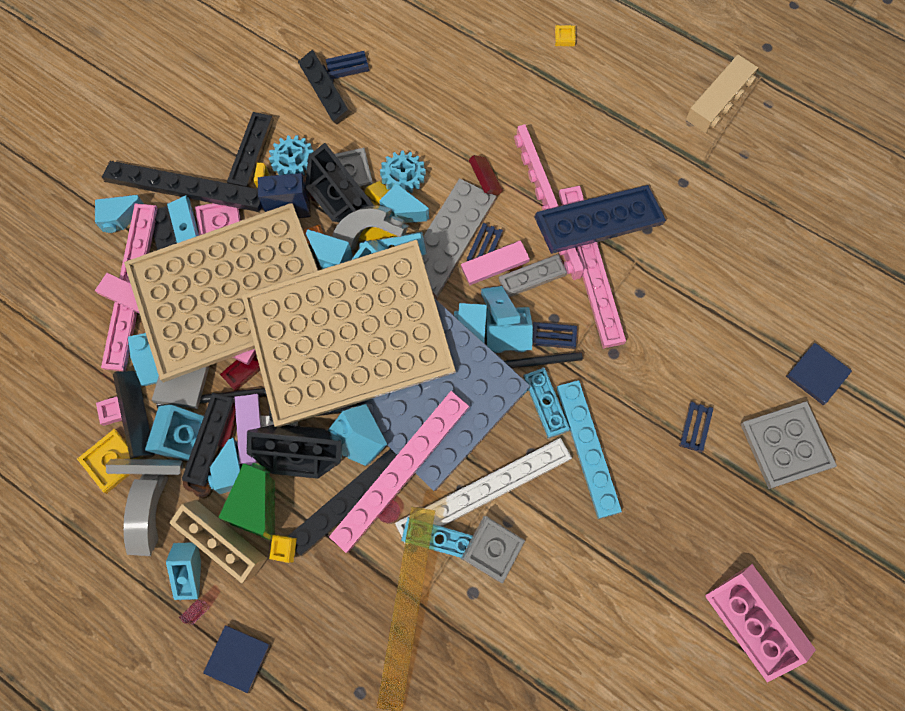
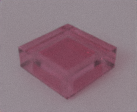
(194, 612)

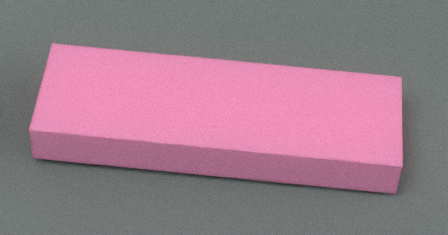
(495, 262)

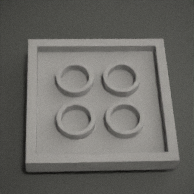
(788, 445)

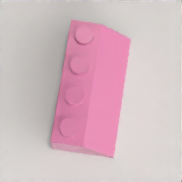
(760, 623)

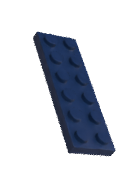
(599, 218)

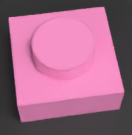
(109, 411)

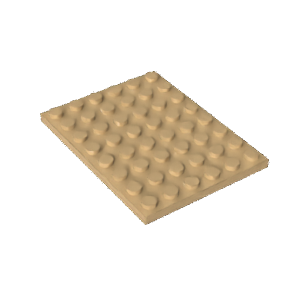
(196, 287)
(347, 334)

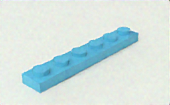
(589, 450)

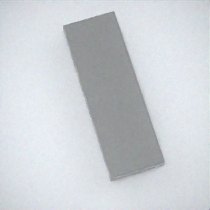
(533, 275)
(144, 466)

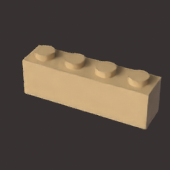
(722, 93)
(218, 541)

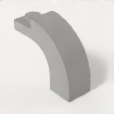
(371, 216)
(140, 514)

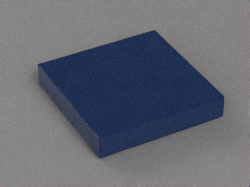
(819, 374)
(236, 659)

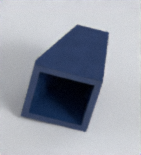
(283, 190)

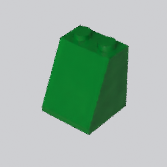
(252, 502)

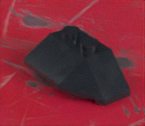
(333, 185)
(294, 450)

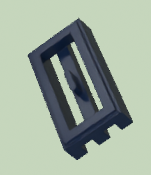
(346, 62)
(491, 231)
(554, 343)
(700, 410)

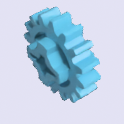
(290, 156)
(403, 170)

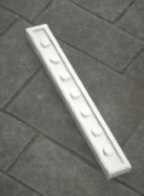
(497, 484)

